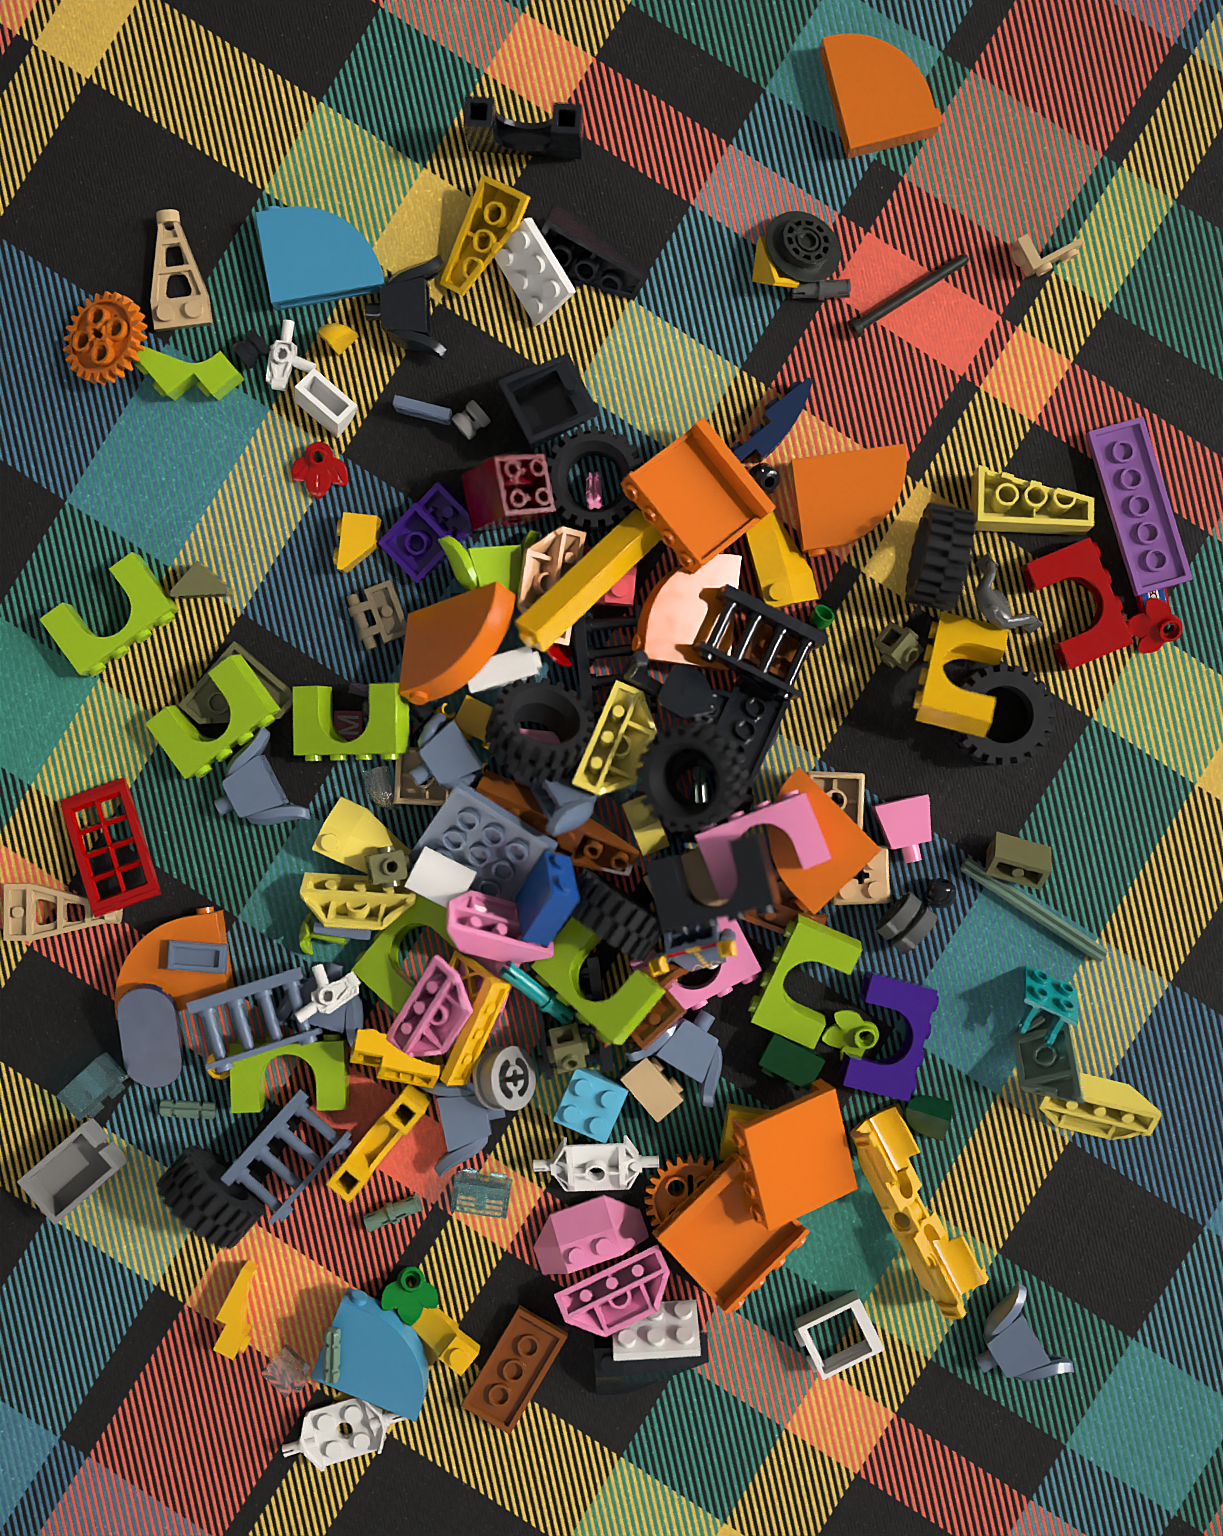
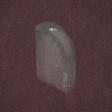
(380, 787)

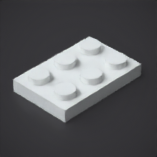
(534, 272)
(661, 1335)

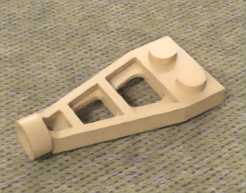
(180, 311)
(21, 912)

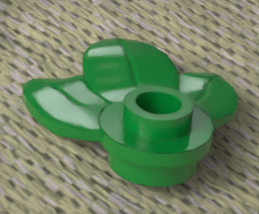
(409, 1300)

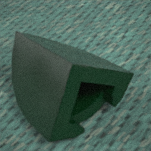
(929, 1116)

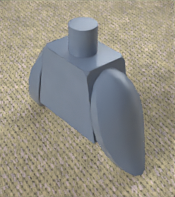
(255, 789)
(562, 802)
(346, 1018)
(690, 1051)
(463, 1121)
(1015, 1345)

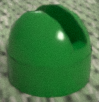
(821, 617)

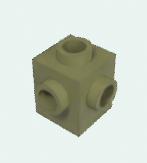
(898, 646)
(377, 868)
(567, 1048)

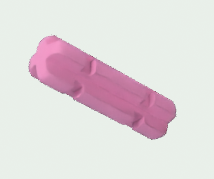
(593, 490)

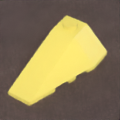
(354, 833)

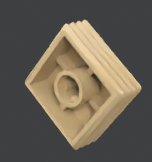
(847, 787)
(406, 788)
(873, 888)

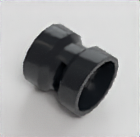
(251, 348)

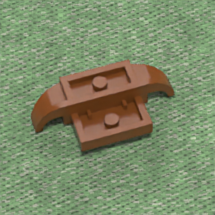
(783, 912)
(663, 1013)

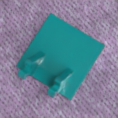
(1051, 995)

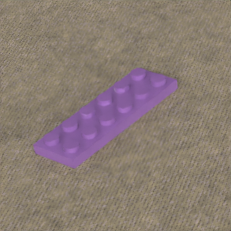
(1139, 506)

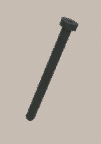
(858, 325)

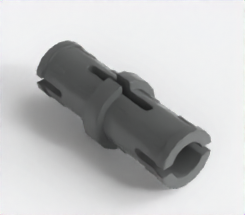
(822, 289)

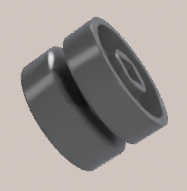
(906, 923)

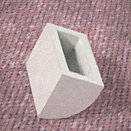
(325, 402)
(439, 877)

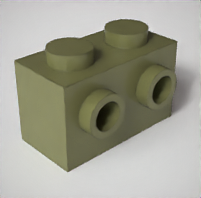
(1018, 860)

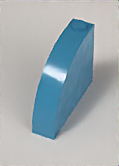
(315, 257)
(378, 1357)

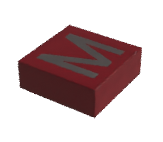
(349, 723)

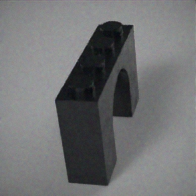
(493, 133)
(754, 888)

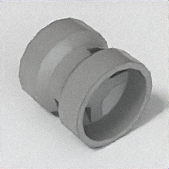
(464, 422)

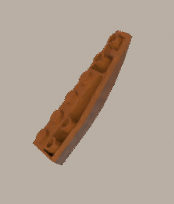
(587, 845)

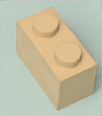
(652, 1087)

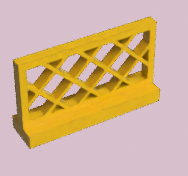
(475, 1031)

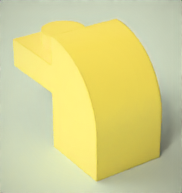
(646, 829)

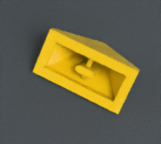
(765, 269)

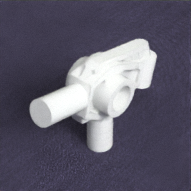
(283, 359)
(329, 996)

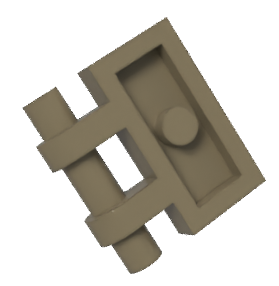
(387, 613)

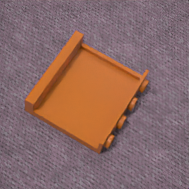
(697, 496)
(795, 1157)
(721, 1241)

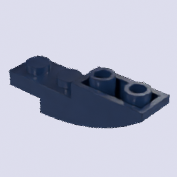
(779, 420)

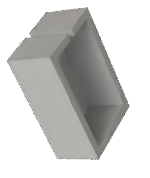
(73, 1171)

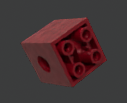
(508, 491)

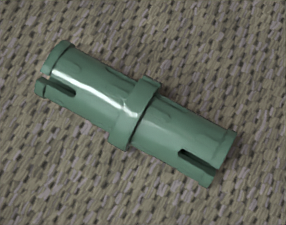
(392, 1212)

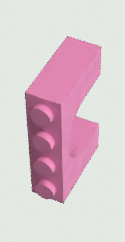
(791, 814)
(736, 969)

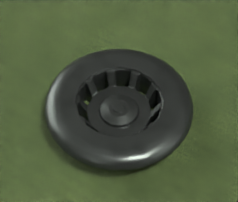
(808, 240)

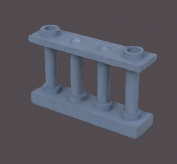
(234, 1000)
(260, 1151)

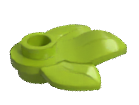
(846, 1033)

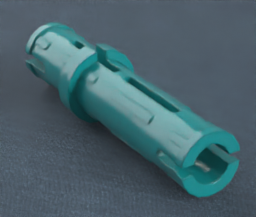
(545, 999)

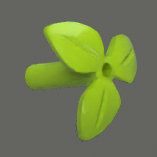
(306, 934)

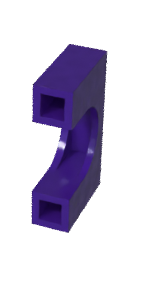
(896, 1073)

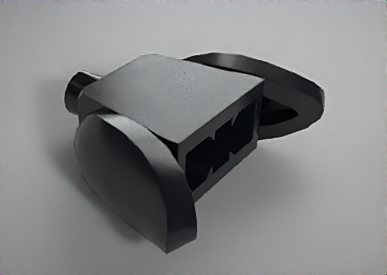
(407, 309)

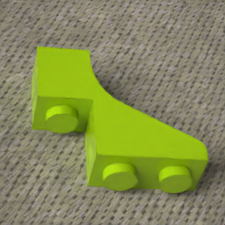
(175, 377)

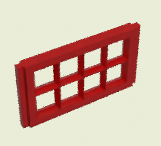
(126, 897)

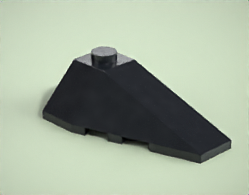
(629, 1375)

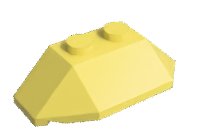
(617, 742)
(352, 902)
(1109, 1110)

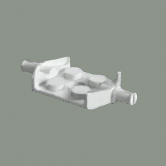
(618, 1161)
(327, 1445)

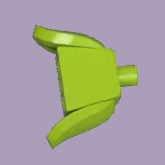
(487, 564)

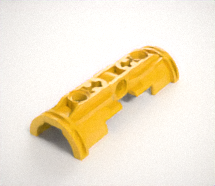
(940, 1263)

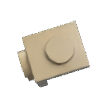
(1026, 256)

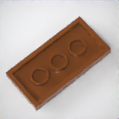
(514, 1369)

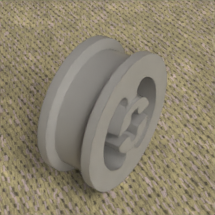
(506, 1093)

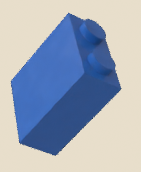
(546, 898)

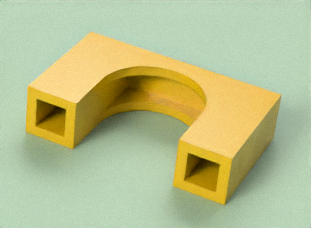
(942, 701)
(378, 1141)

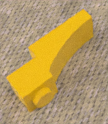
(374, 1050)
(234, 1315)
(446, 1339)

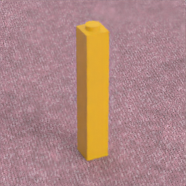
(587, 581)

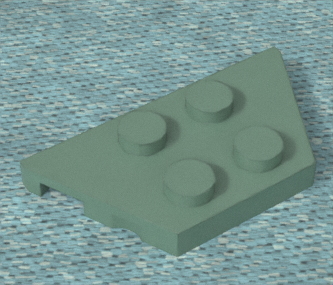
(1047, 1069)

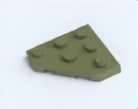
(208, 704)

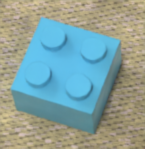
(591, 1103)

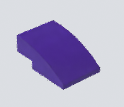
(416, 534)

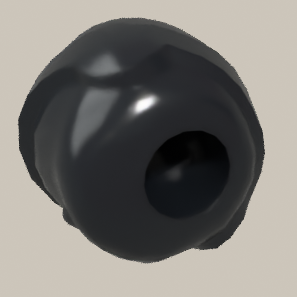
(765, 477)
(940, 893)

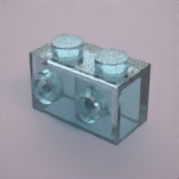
(92, 1086)

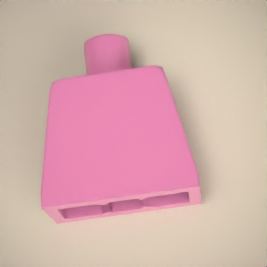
(905, 824)

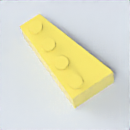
(1027, 507)

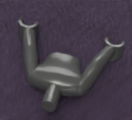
(995, 605)

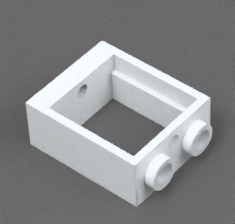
(505, 669)
(849, 1356)

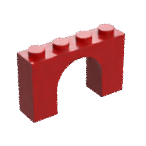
(1108, 629)

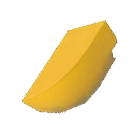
(337, 336)

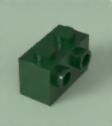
(789, 1060)

